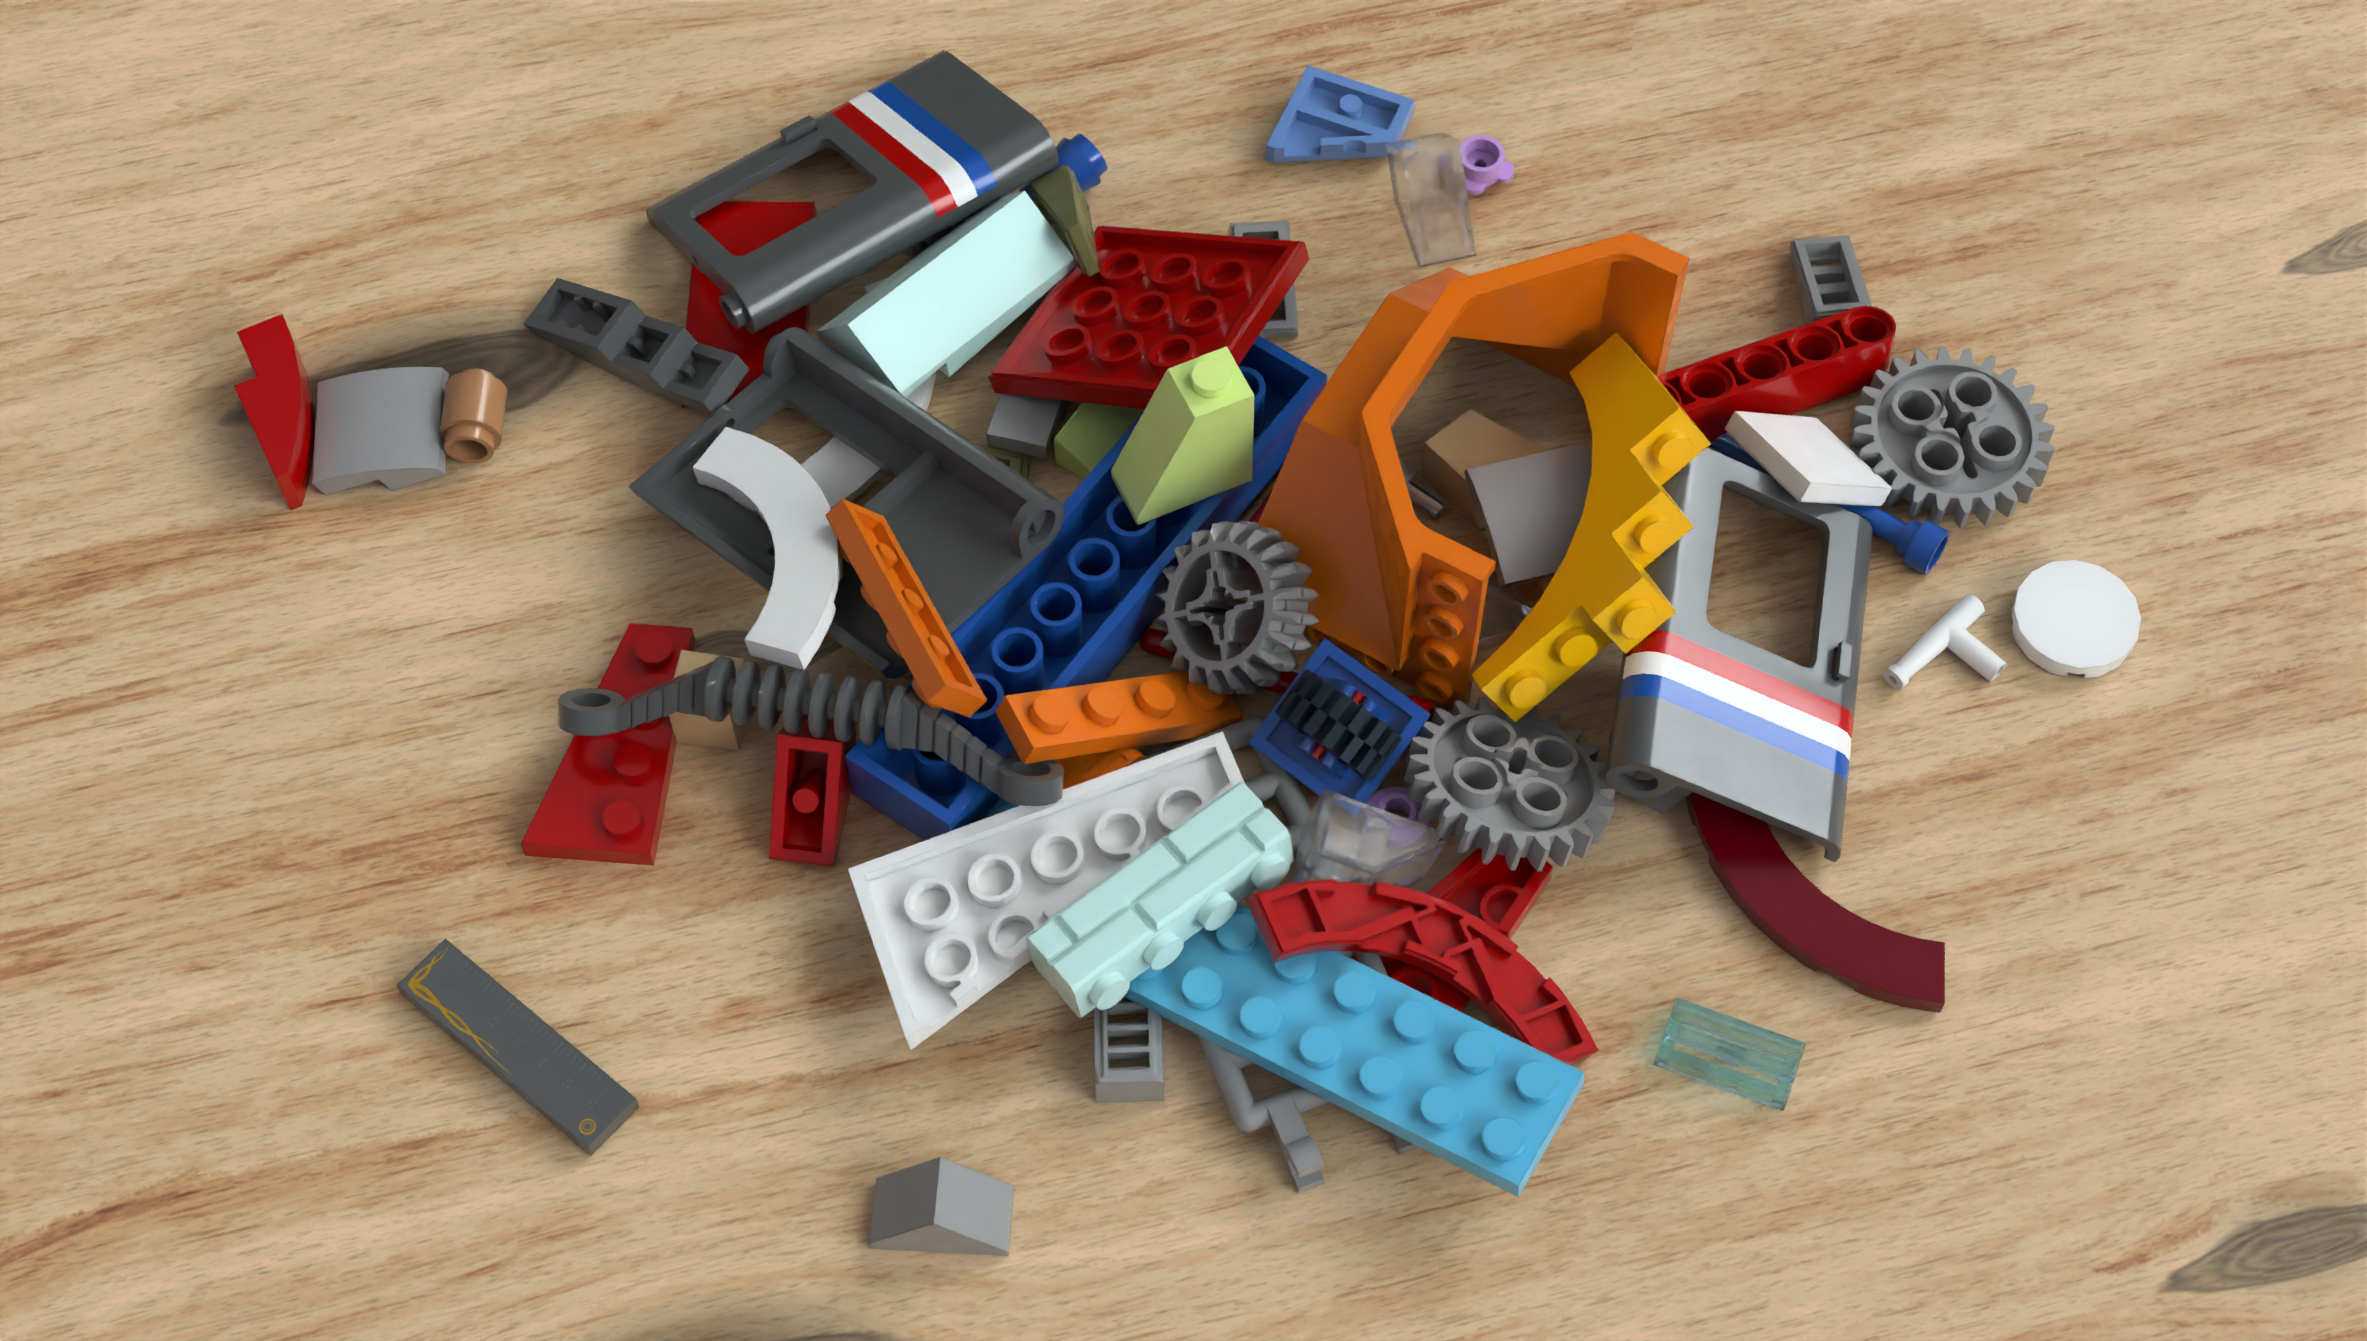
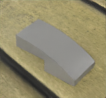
(1025, 424)

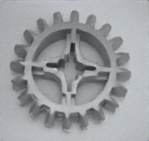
(1259, 622)

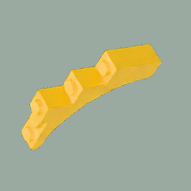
(1625, 524)

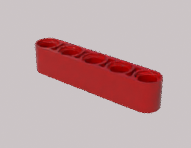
(1786, 370)

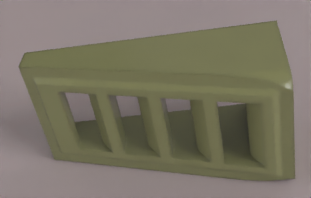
(1068, 213)

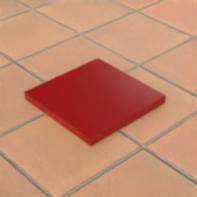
(1145, 311)

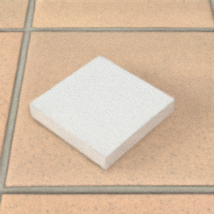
(1807, 459)

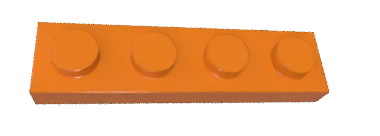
(906, 609)
(1112, 716)

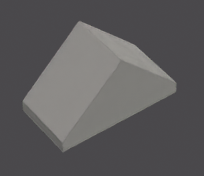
(942, 1210)

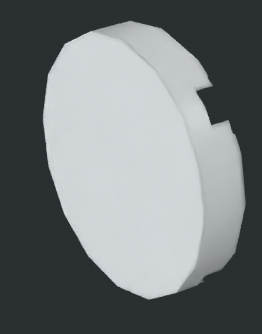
(2075, 619)

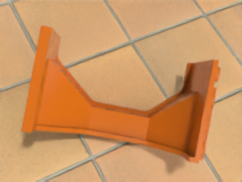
(1385, 580)

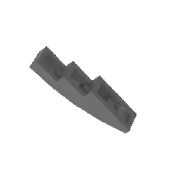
(636, 347)

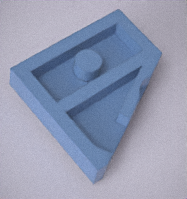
(1337, 120)

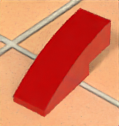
(280, 405)

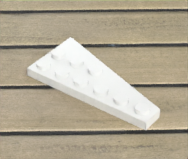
(959, 905)

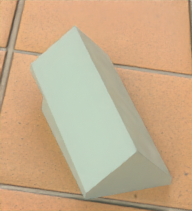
(952, 296)

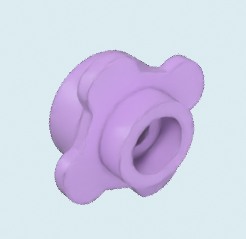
(1485, 152)

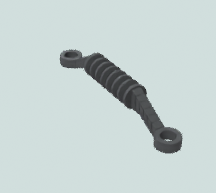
(906, 719)

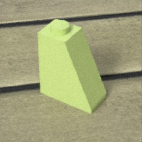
(1189, 438)

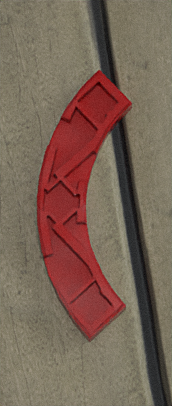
(1433, 937)

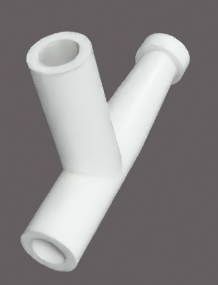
(1952, 634)

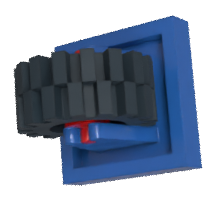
(1339, 726)

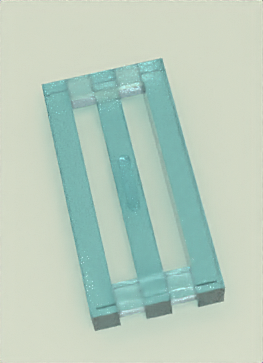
(1737, 1032)

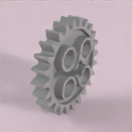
(1953, 436)
(1509, 784)

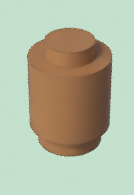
(473, 415)

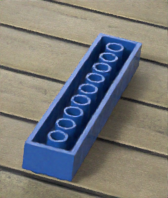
(1077, 605)

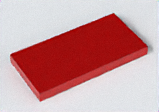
(740, 230)

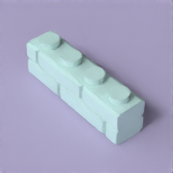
(1161, 900)

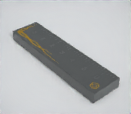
(518, 1047)

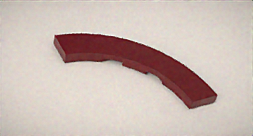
(1809, 922)

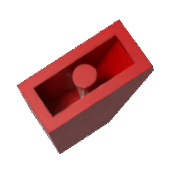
(809, 796)

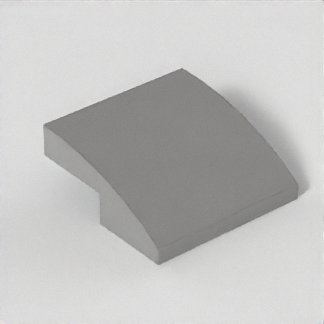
(379, 428)
(1530, 509)

